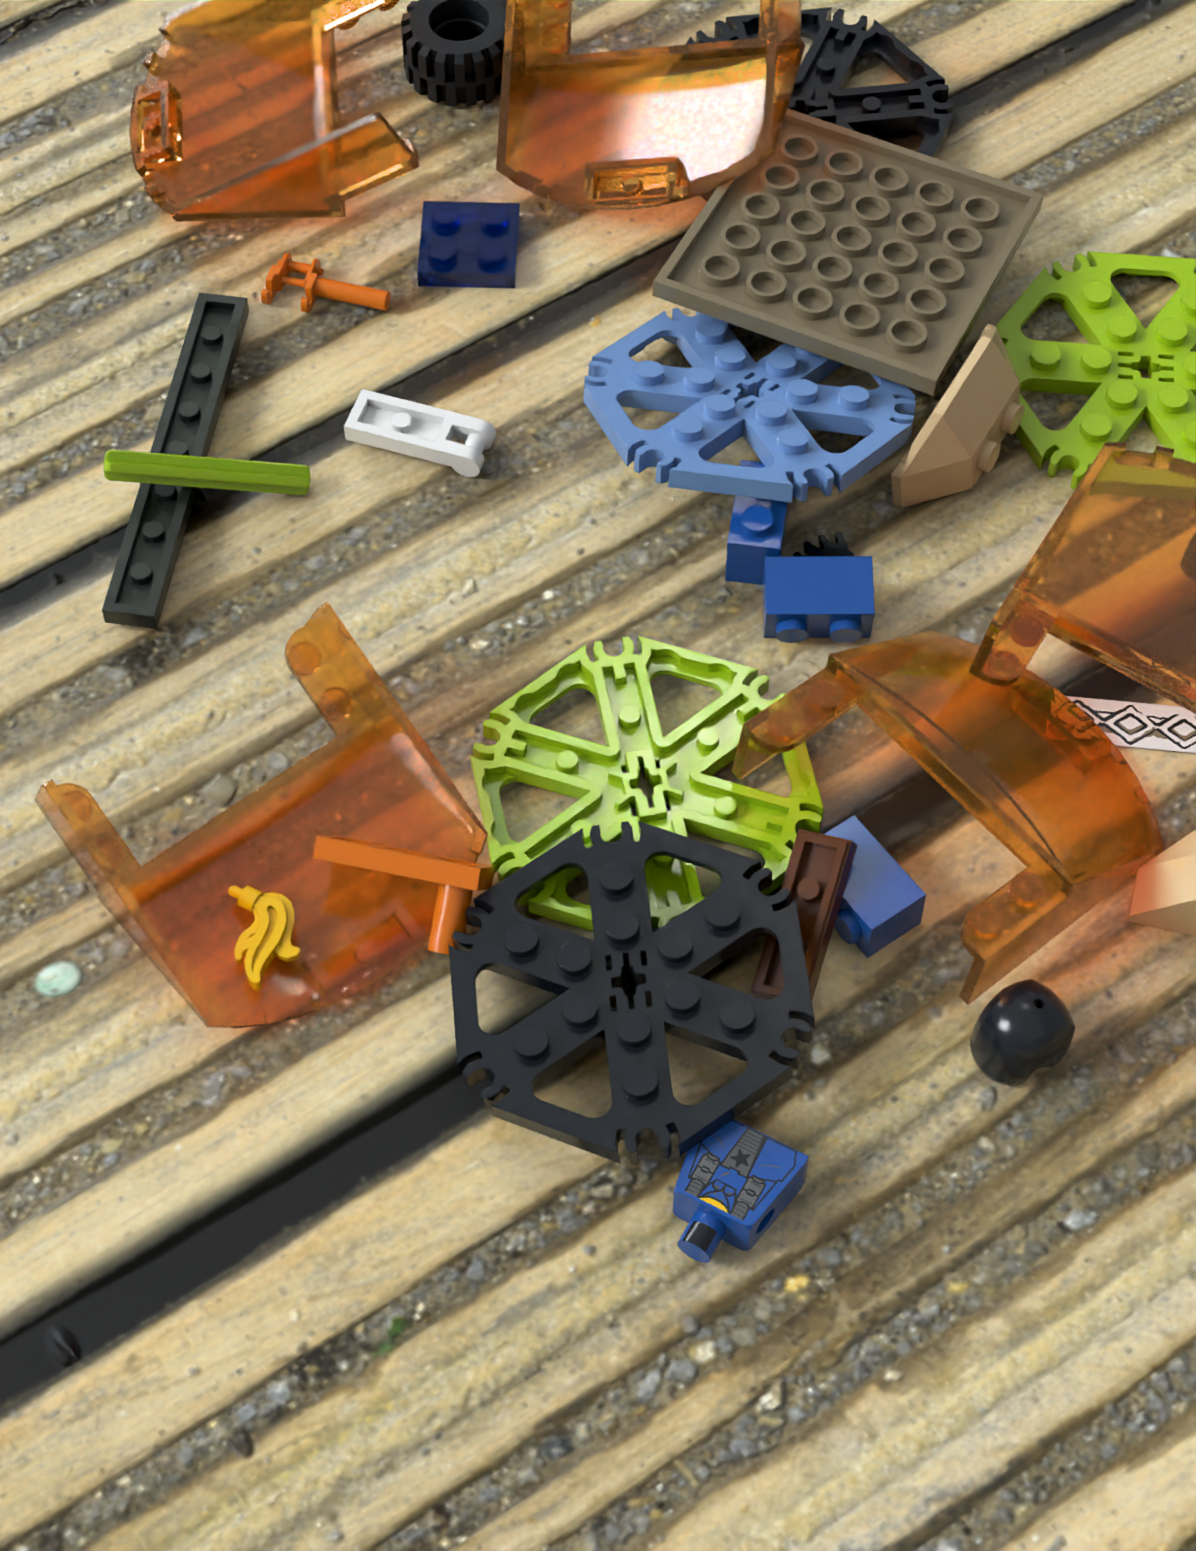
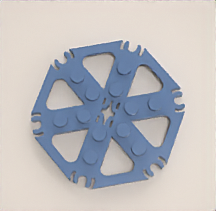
(736, 397)

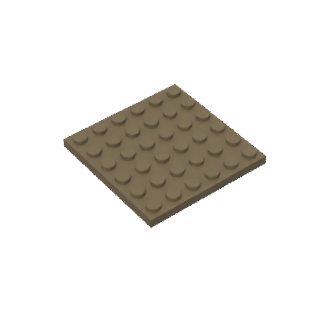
(852, 251)

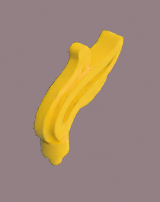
(269, 933)

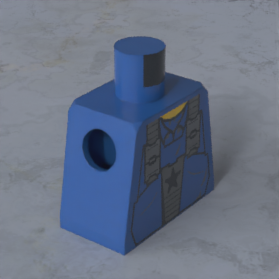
(734, 1188)

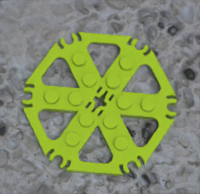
(1109, 362)
(634, 742)

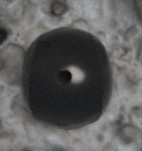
(1021, 1032)

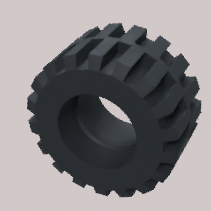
(454, 49)

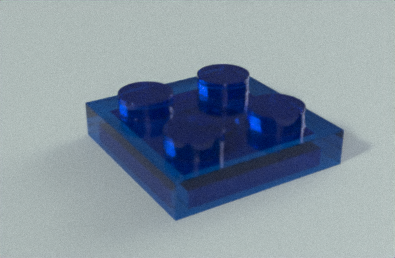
(469, 244)

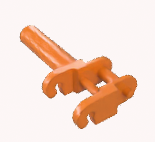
(320, 287)

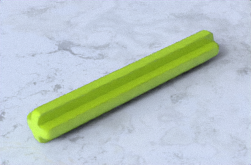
(206, 472)

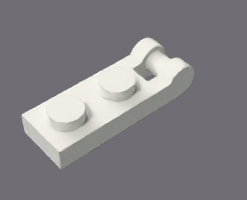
(420, 431)

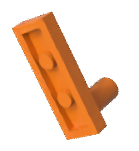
(455, 878)

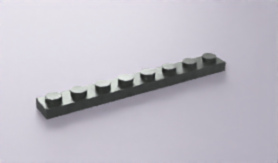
(185, 428)

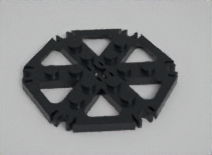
(829, 64)
(587, 991)

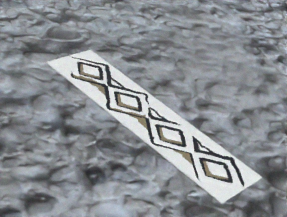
(1142, 724)

